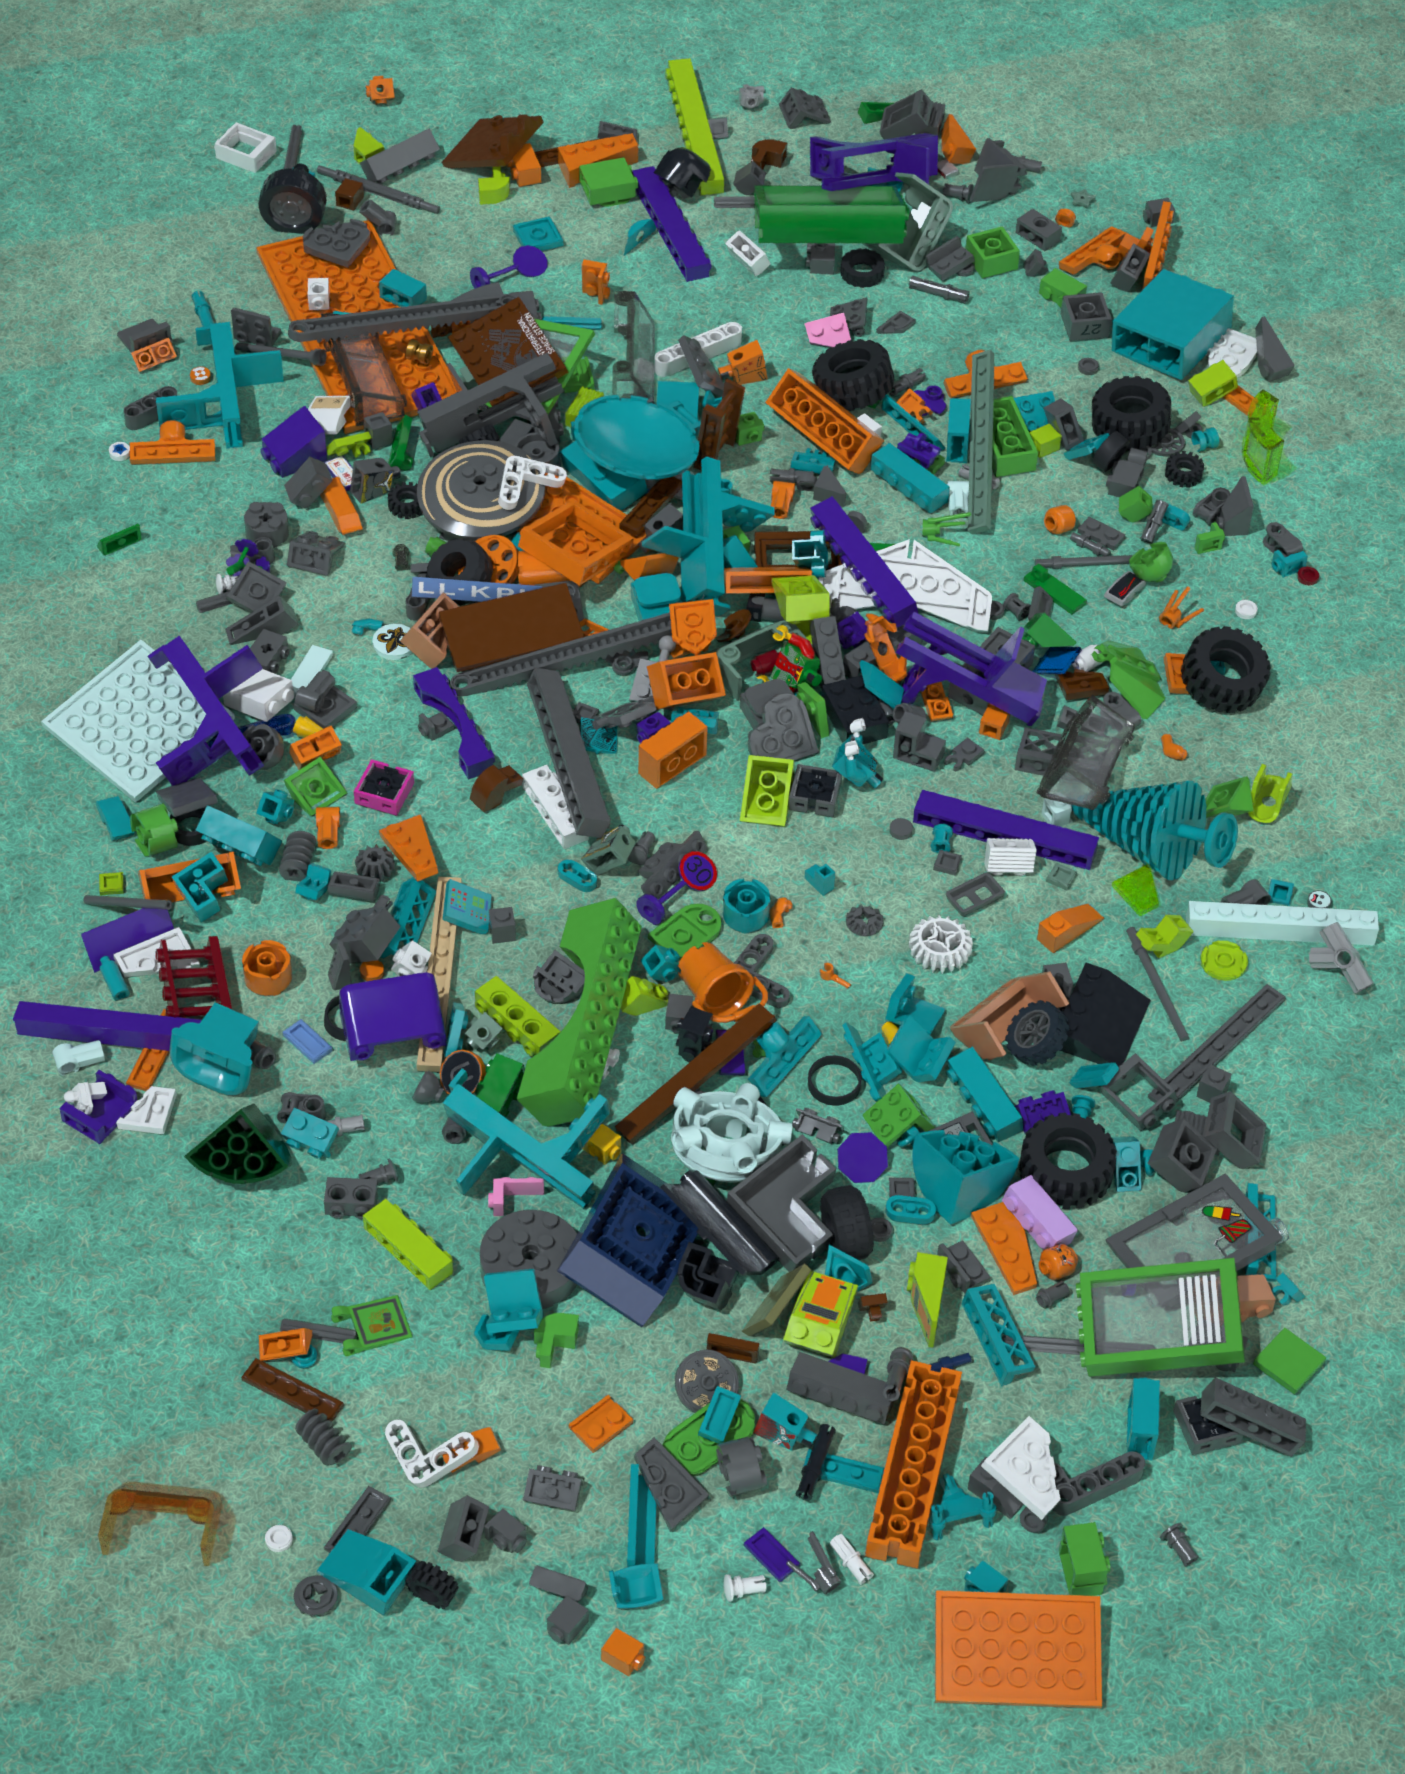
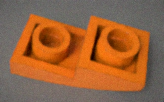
(153, 354)
(936, 702)
(487, 1446)

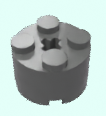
(268, 521)
(740, 1465)

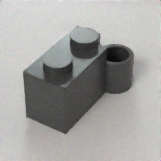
(1127, 473)

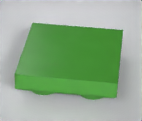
(1289, 1360)

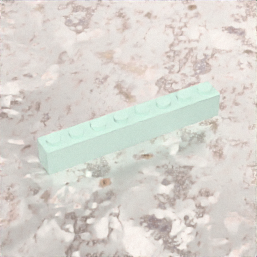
(1279, 922)

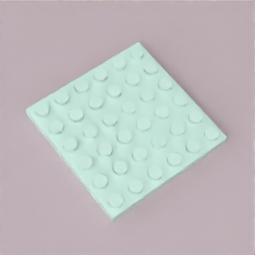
(129, 720)

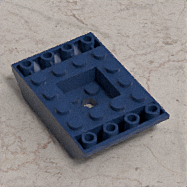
(617, 1262)

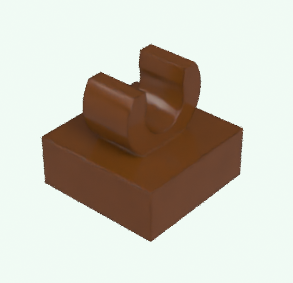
(873, 1304)

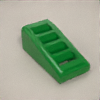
(872, 111)

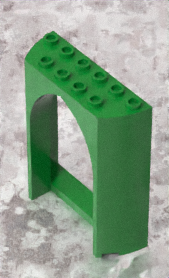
(827, 216)

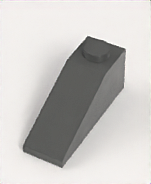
(1271, 354)
(273, 616)

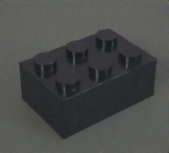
(850, 701)

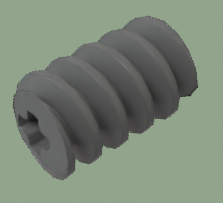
(297, 855)
(322, 1437)

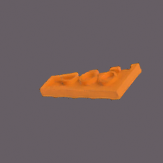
(411, 846)
(1007, 1246)

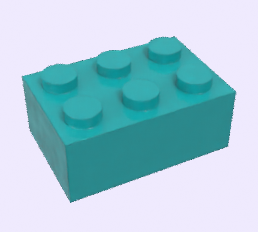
(238, 837)

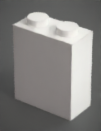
(261, 695)

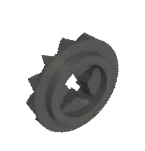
(858, 926)
(322, 1586)

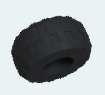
(457, 554)
(849, 1220)

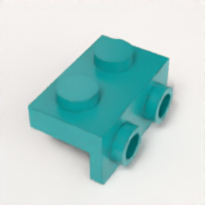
(310, 1133)

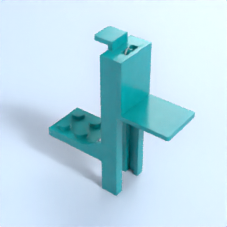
(230, 373)
(702, 534)
(546, 1160)

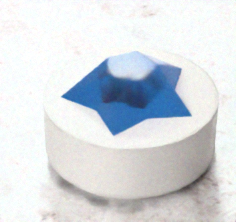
(119, 451)

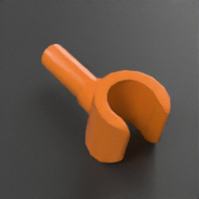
(830, 975)

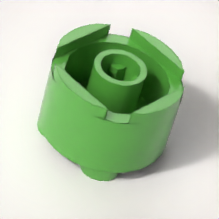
(154, 830)

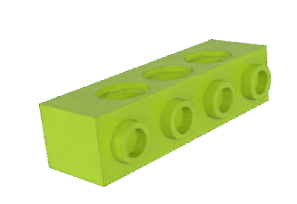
(515, 1016)

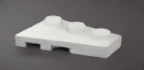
(141, 958)

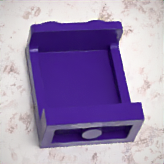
(105, 1111)

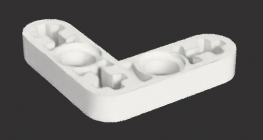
(523, 473)
(421, 1461)

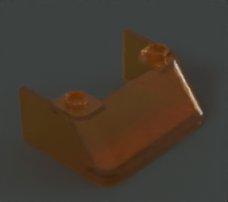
(200, 1506)

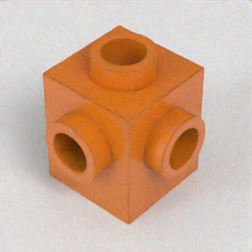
(386, 86)

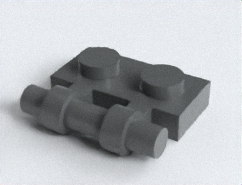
(1100, 533)

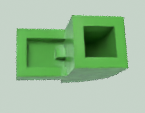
(555, 1331)

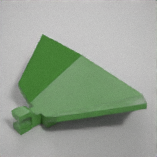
(1132, 676)

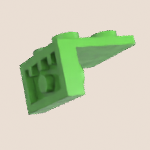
(895, 1115)

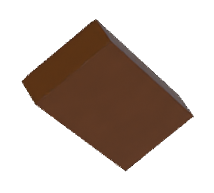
(734, 1348)

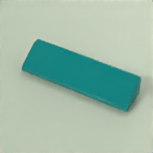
(908, 422)

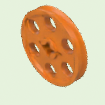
(497, 558)

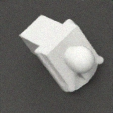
(83, 1095)

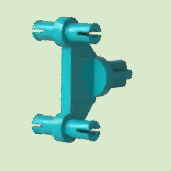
(959, 1505)

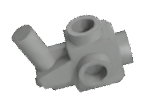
(751, 96)

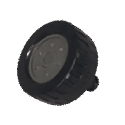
(292, 200)

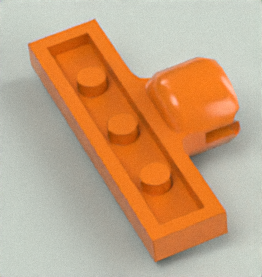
(1099, 250)
(1003, 376)
(172, 447)

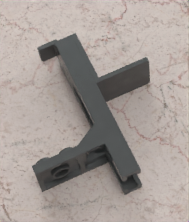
(457, 415)

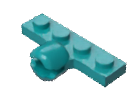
(782, 1052)

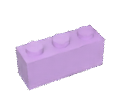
(1039, 1214)

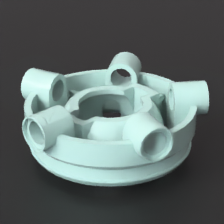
(726, 1116)

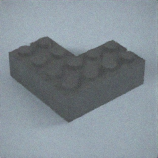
(775, 1201)

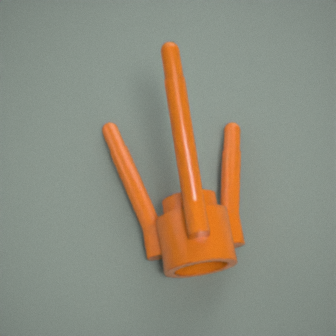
(1172, 615)

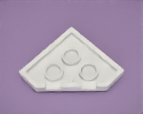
(1026, 1467)

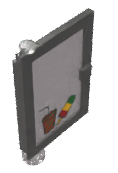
(1200, 1226)

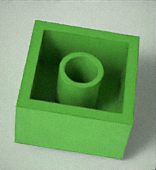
(993, 252)

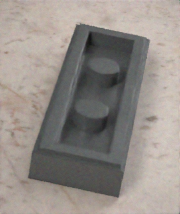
(361, 1516)

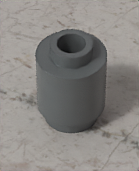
(900, 709)

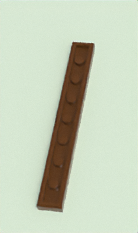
(695, 1073)

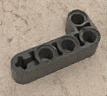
(1124, 1471)

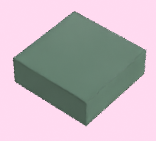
(1061, 876)

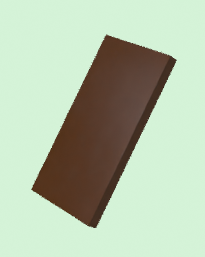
(510, 626)

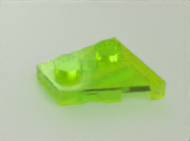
(1138, 890)

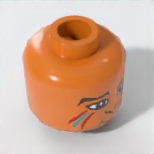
(1058, 1261)

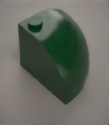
(242, 1149)

